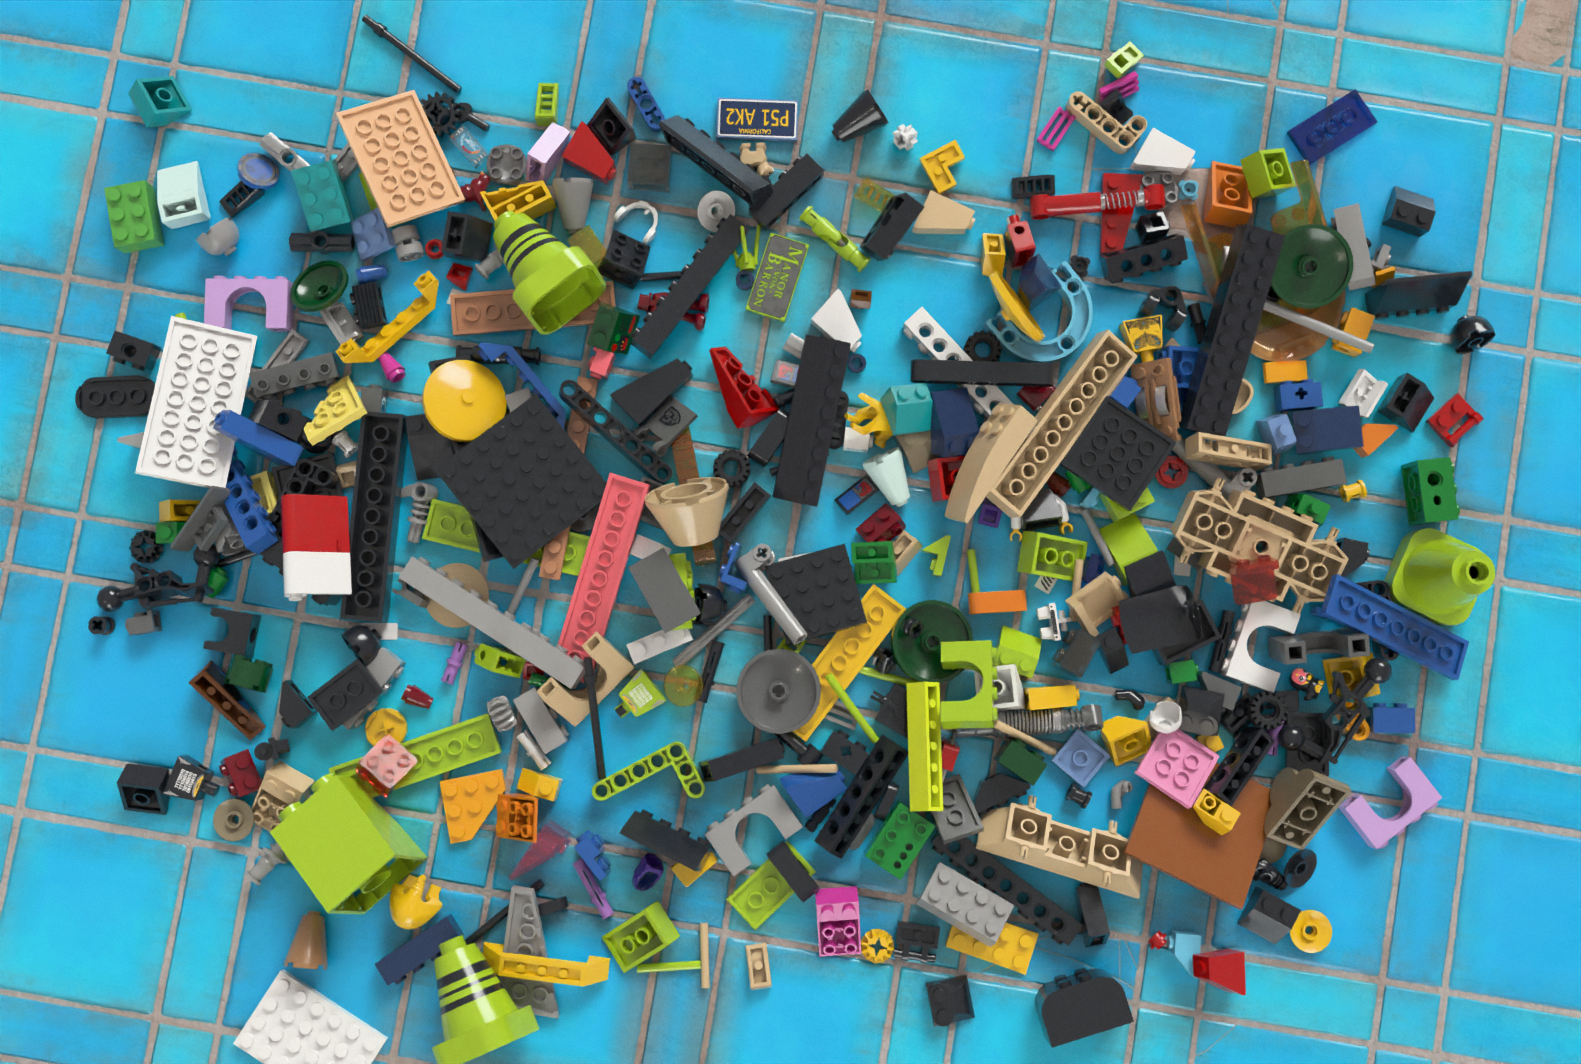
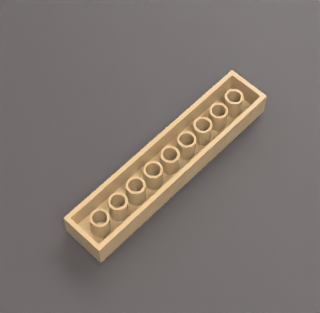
(1061, 422)

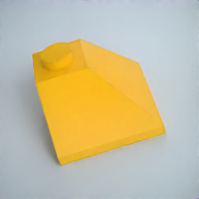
(1125, 738)

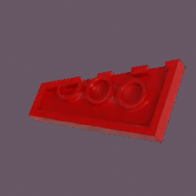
(1116, 221)

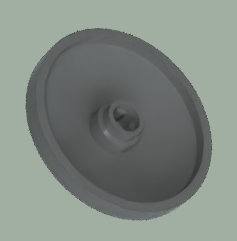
(778, 691)

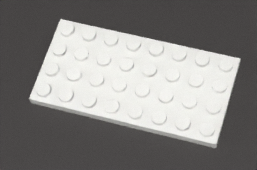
(197, 378)

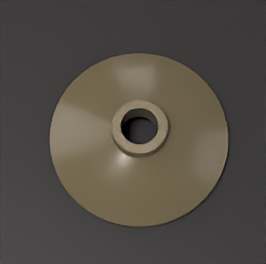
(225, 822)

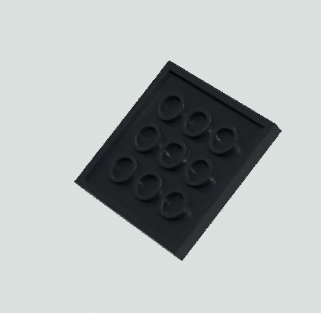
(1118, 453)
(819, 591)

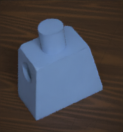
(1277, 432)

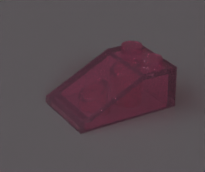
(550, 842)

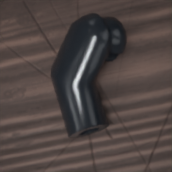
(1134, 697)

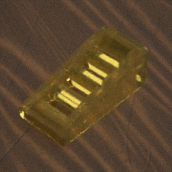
(872, 187)

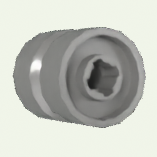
(407, 243)

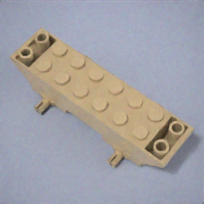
(1038, 841)

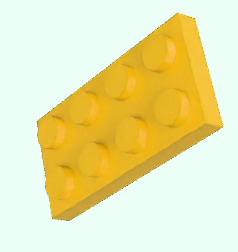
(1010, 951)

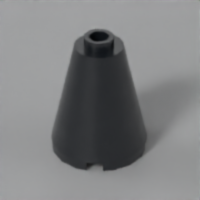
(859, 118)

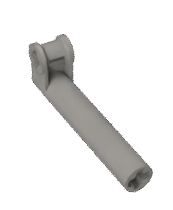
(1210, 472)
(751, 568)

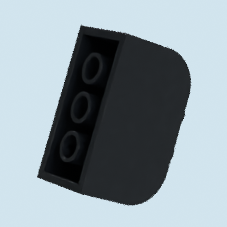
(1081, 1006)

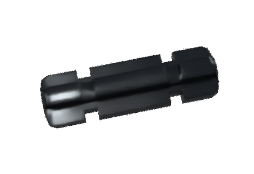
(819, 815)

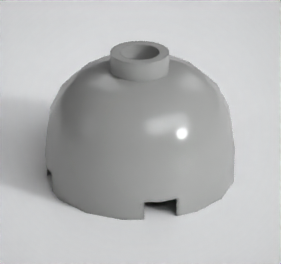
(220, 238)

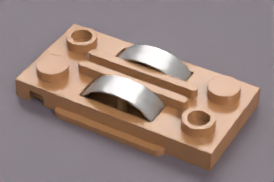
(1158, 398)

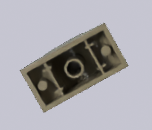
(1302, 805)

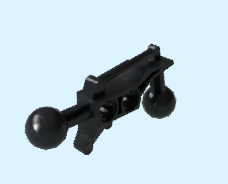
(162, 585)
(1292, 736)

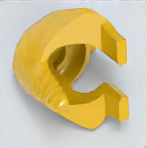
(879, 424)
(407, 905)

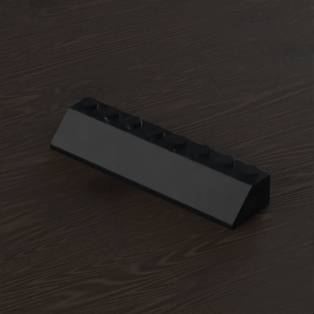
(811, 420)

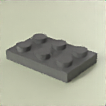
(959, 815)

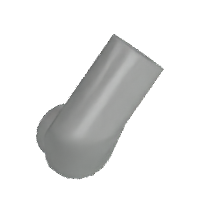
(1118, 791)

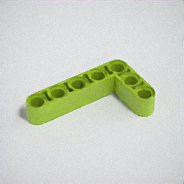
(650, 769)

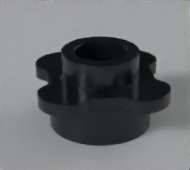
(1083, 261)

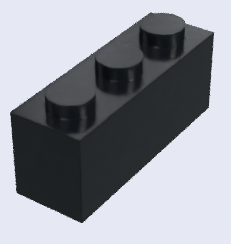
(743, 513)

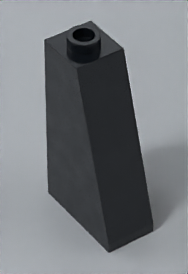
(649, 393)
(741, 760)

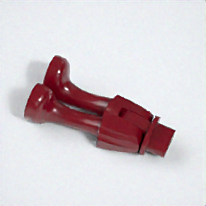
(648, 302)

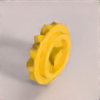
(871, 938)

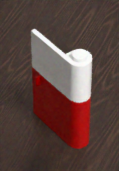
(315, 545)

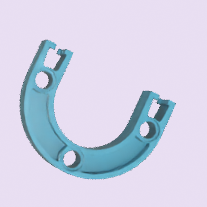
(1051, 351)

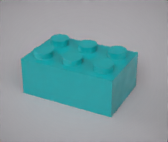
(322, 195)

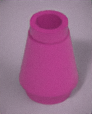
(393, 370)

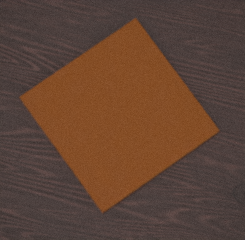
(1190, 851)

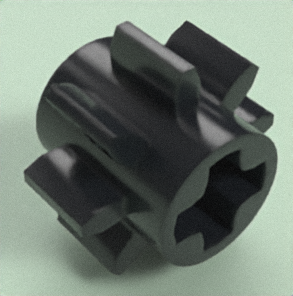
(884, 661)

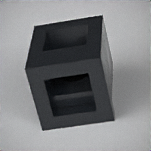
(1152, 226)

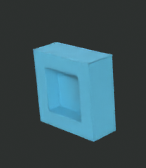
(1090, 498)

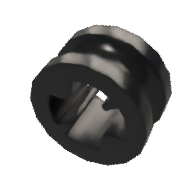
(910, 631)

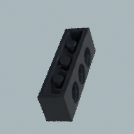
(1175, 254)
(1239, 764)

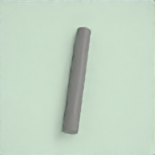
(1098, 537)
(523, 585)

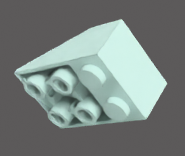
(182, 196)

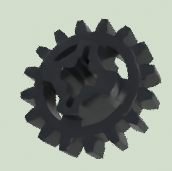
(448, 118)

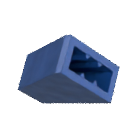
(813, 790)

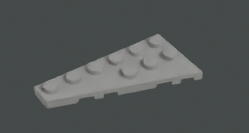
(526, 937)

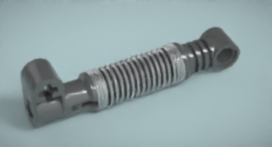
(1042, 721)

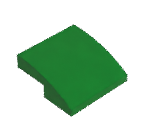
(874, 562)

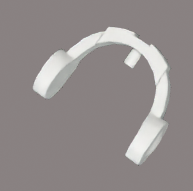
(622, 212)

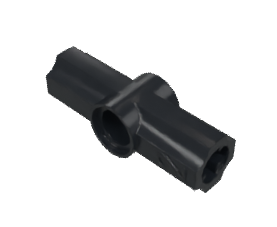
(310, 242)

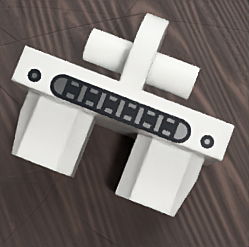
(1049, 612)

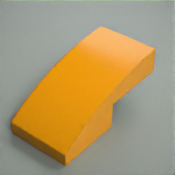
(1284, 371)

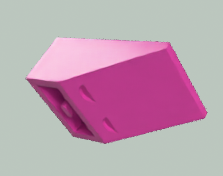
(838, 921)

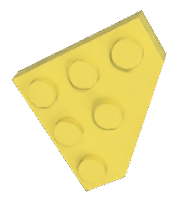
(338, 410)

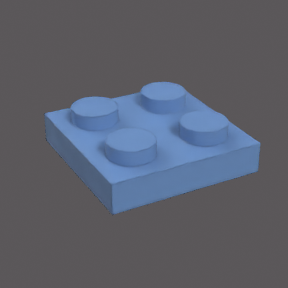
(372, 235)
(1080, 757)

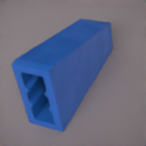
(257, 438)

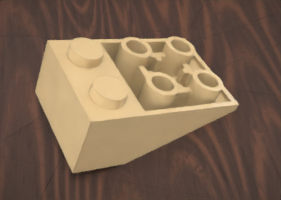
(279, 789)

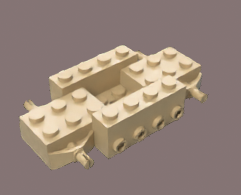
(1233, 528)

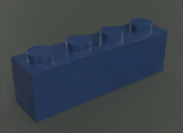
(417, 950)

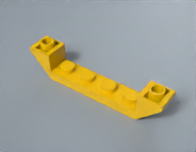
(352, 353)
(546, 968)

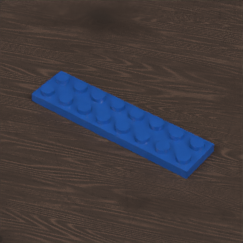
(1394, 627)

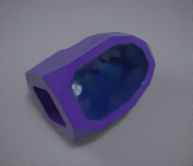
(647, 872)

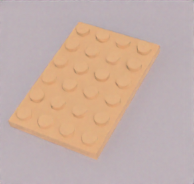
(400, 158)

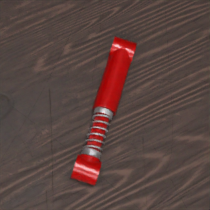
(1046, 206)

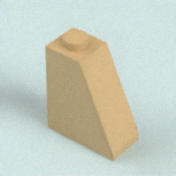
(943, 216)

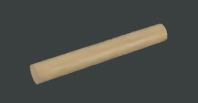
(1076, 581)
(704, 954)

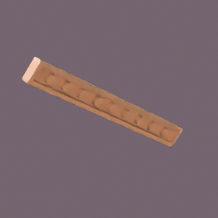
(578, 430)

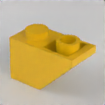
(1215, 812)

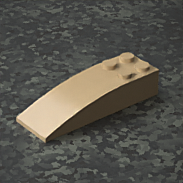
(988, 458)

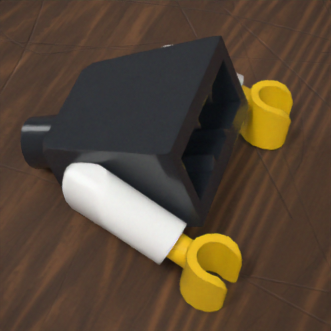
(1043, 512)

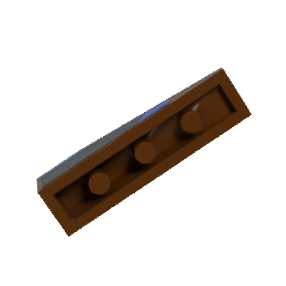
(226, 699)

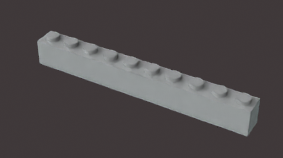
(493, 622)

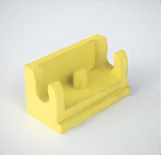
(265, 486)

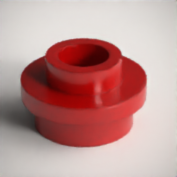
(429, 249)
(1157, 940)

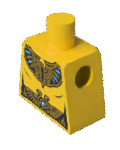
(1143, 336)

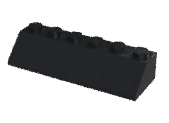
(716, 160)

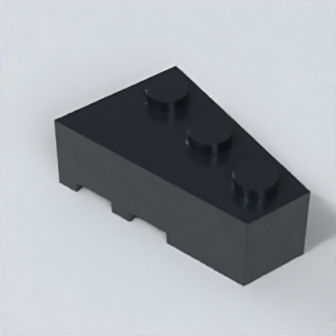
(891, 226)

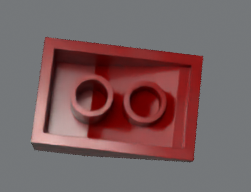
(943, 475)

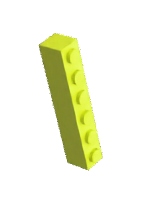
(924, 746)

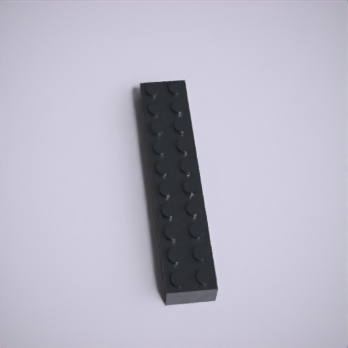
(1231, 329)
(375, 515)

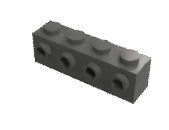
(295, 375)
(1300, 478)

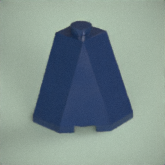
(1036, 282)

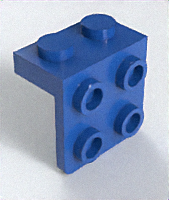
(733, 583)

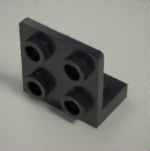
(624, 259)

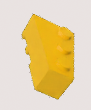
(527, 198)

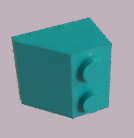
(159, 100)
(908, 408)

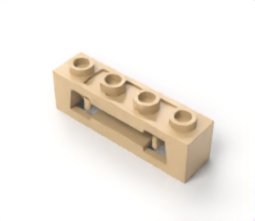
(1228, 451)

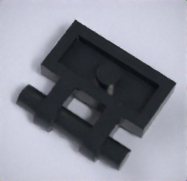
(916, 935)

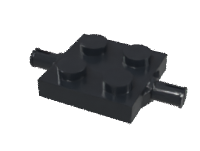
(893, 709)

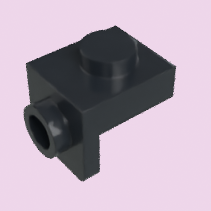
(1116, 107)

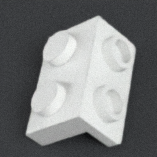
(1363, 392)

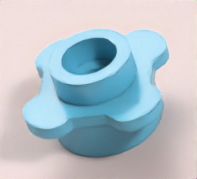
(1184, 185)

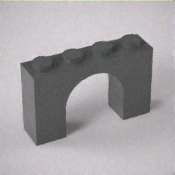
(1295, 647)

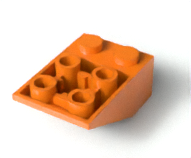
(517, 817)

